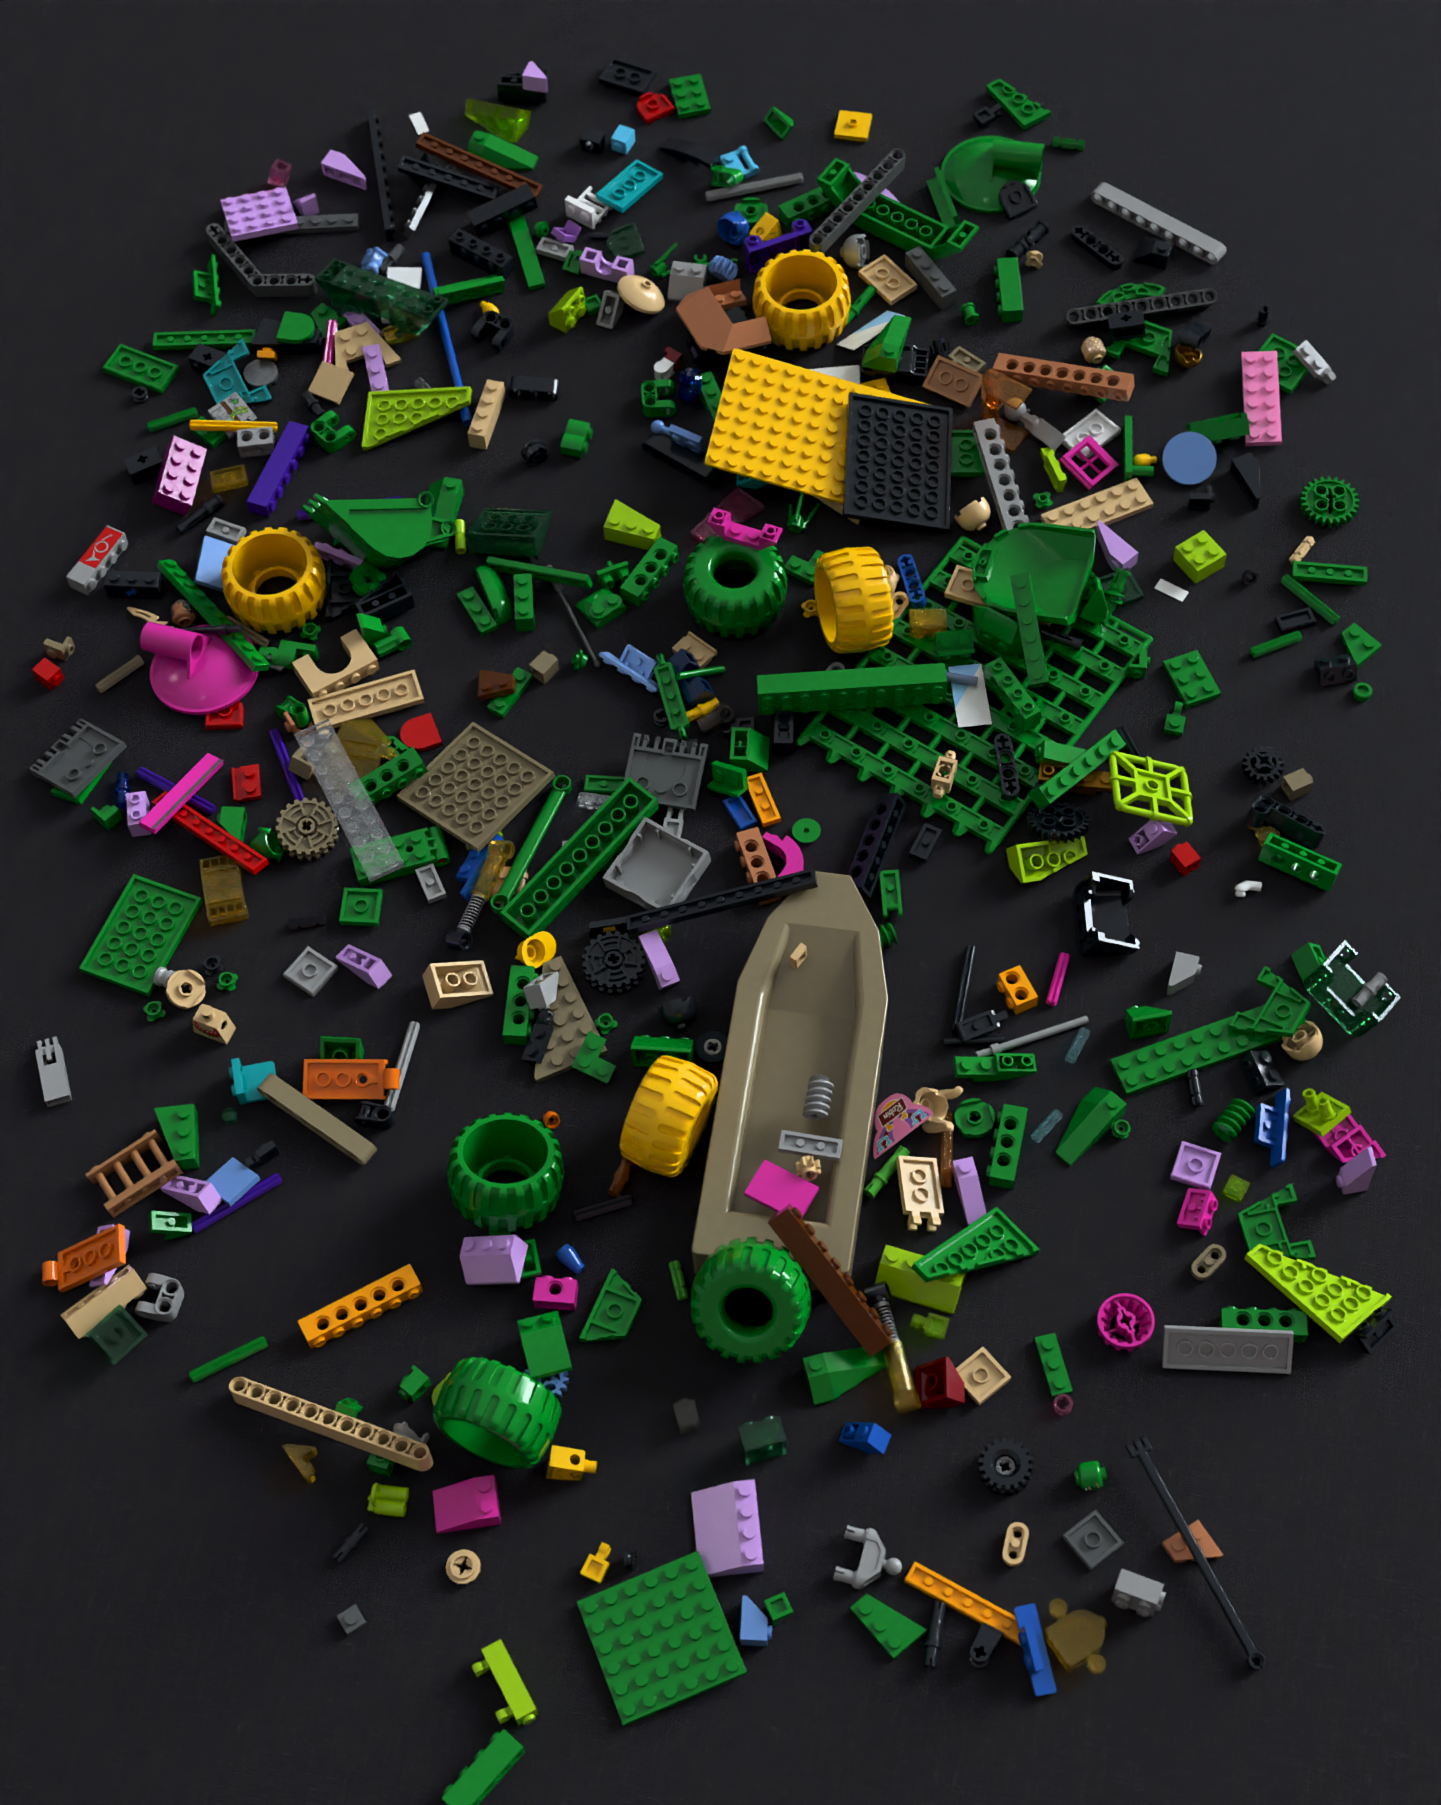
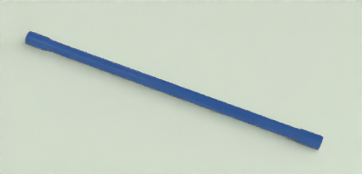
(428, 267)

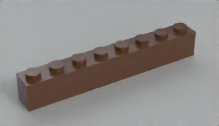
(830, 1280)

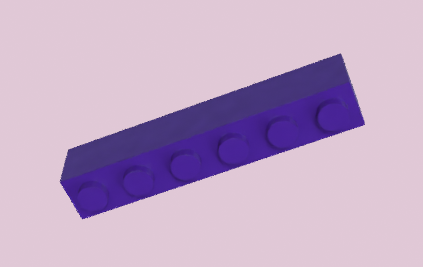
(279, 469)

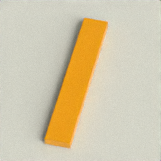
(962, 1600)

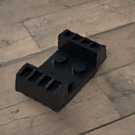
(912, 363)

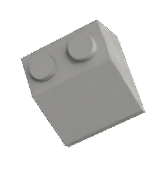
(686, 279)

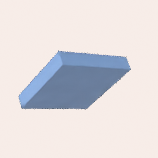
(233, 1181)

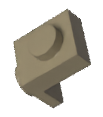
(59, 650)

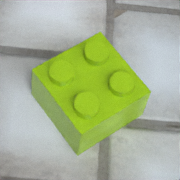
(1199, 556)

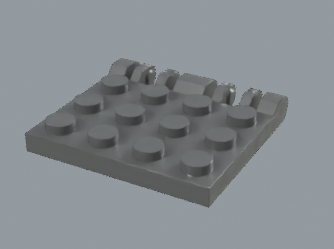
(78, 758)
(666, 773)

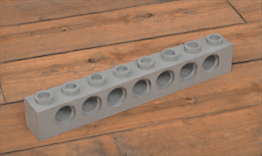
(989, 429)

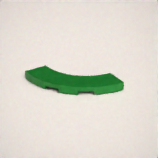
(1131, 291)

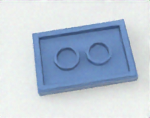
(210, 563)

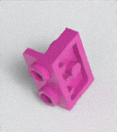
(1197, 1210)

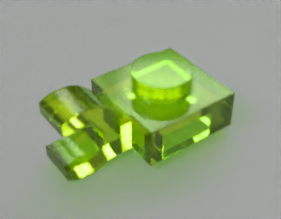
(934, 1325)

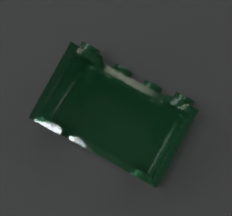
(1336, 983)

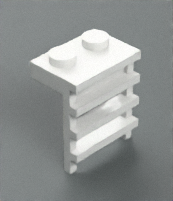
(584, 210)

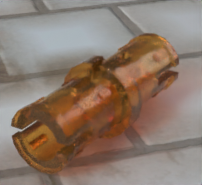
(620, 1177)

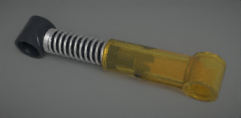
(498, 852)
(905, 1395)

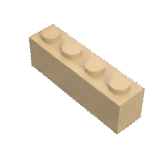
(486, 414)
(96, 1305)

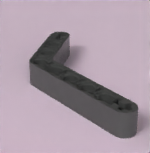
(258, 284)

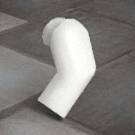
(1247, 885)

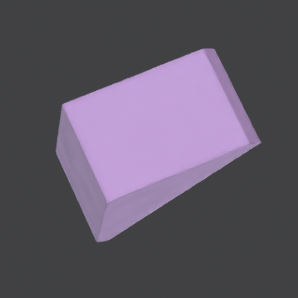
(534, 79)
(307, 205)

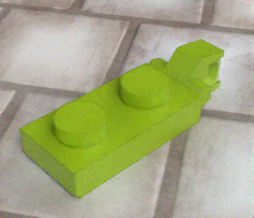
(1053, 469)

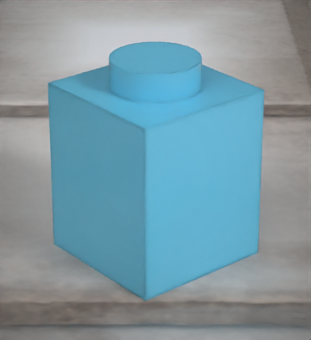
(623, 139)

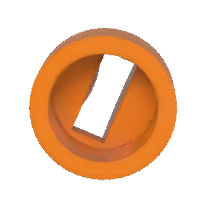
(556, 1119)

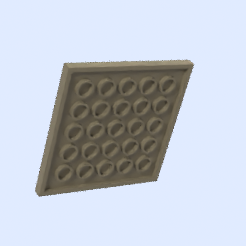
(476, 786)

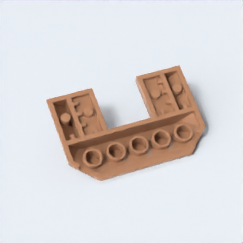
(711, 327)

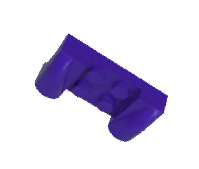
(759, 252)

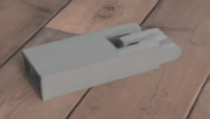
(53, 1076)

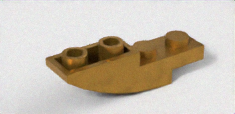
(1089, 784)

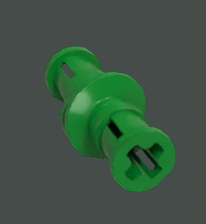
(1114, 592)

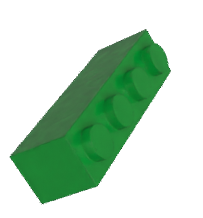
(1009, 289)
(486, 1771)

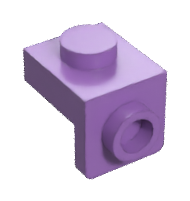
(568, 233)

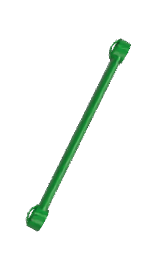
(531, 843)

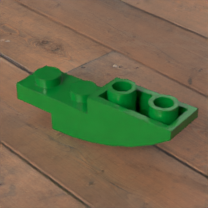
(1000, 1067)

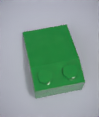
(544, 1345)

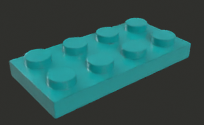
(629, 186)

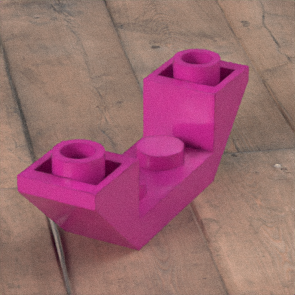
(721, 522)

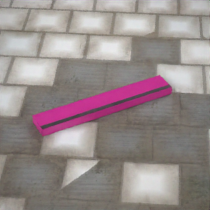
(180, 793)

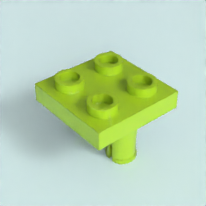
(1320, 1112)

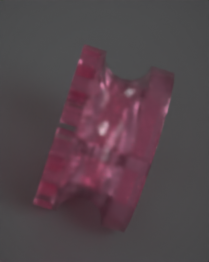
(1068, 1409)

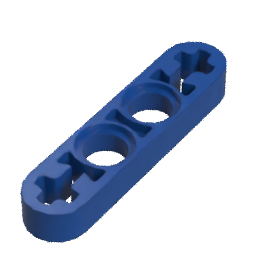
(913, 580)

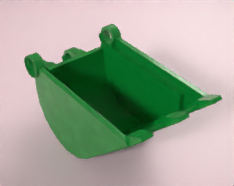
(381, 529)

